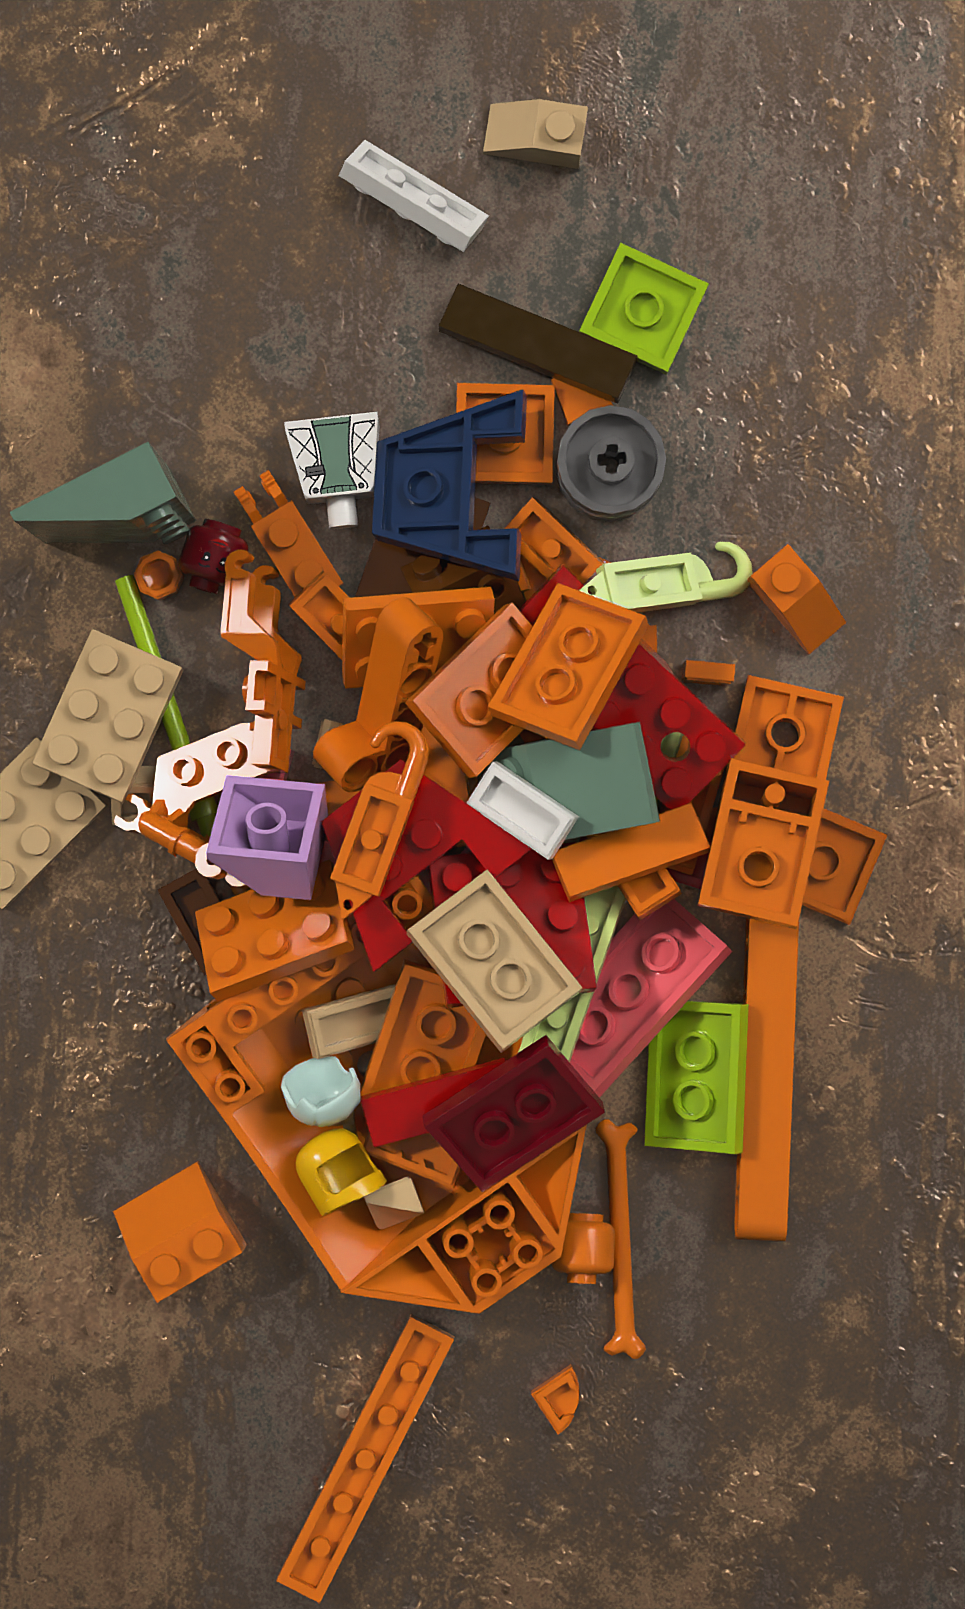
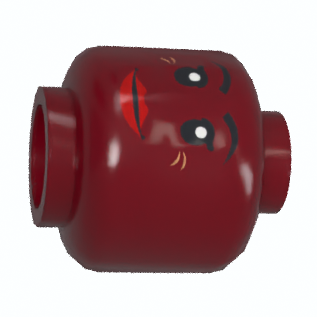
(206, 553)

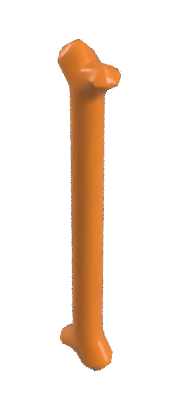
(625, 1336)

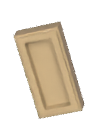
(346, 1022)

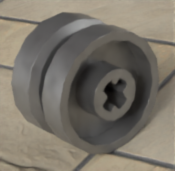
(617, 435)

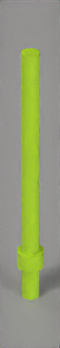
(203, 811)

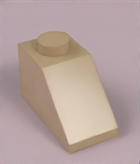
(537, 131)

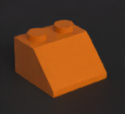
(178, 1231)

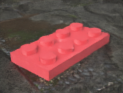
(642, 984)

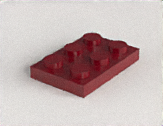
(513, 1113)

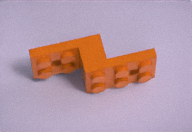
(771, 802)

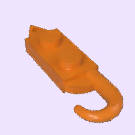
(379, 822)

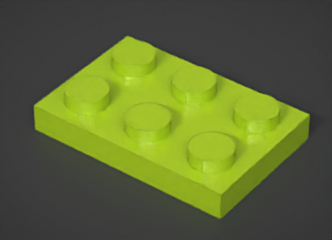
(698, 1079)

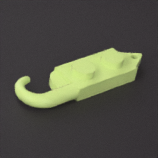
(667, 581)

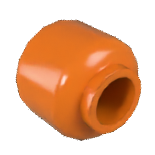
(586, 1248)

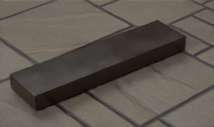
(538, 343)

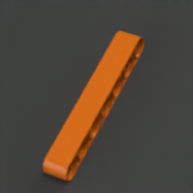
(765, 1159)

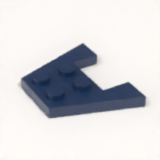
(429, 487)

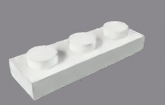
(413, 195)

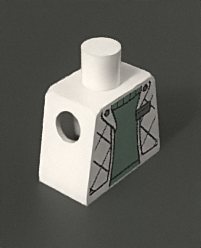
(336, 462)

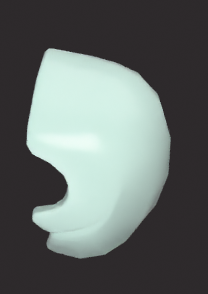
(321, 1091)

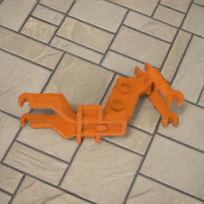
(243, 750)

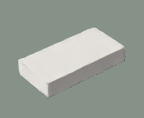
(522, 810)

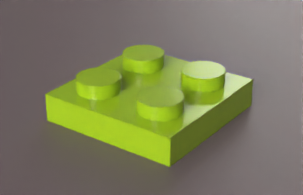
(644, 307)

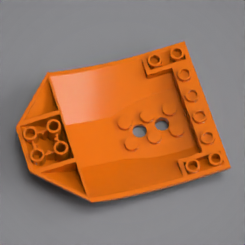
(468, 1241)

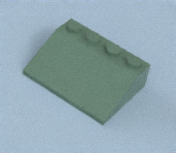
(115, 503)

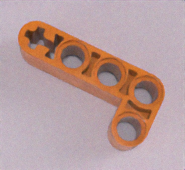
(399, 663)

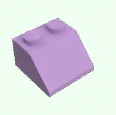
(270, 834)

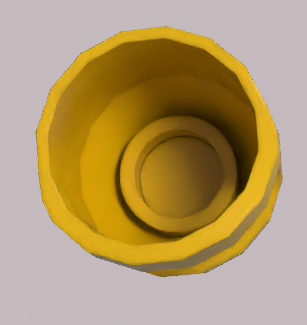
(337, 1170)

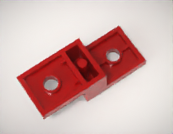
(662, 705)

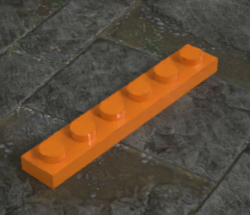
(365, 1458)

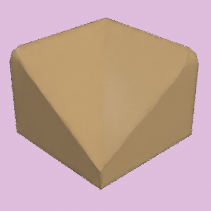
(394, 1203)

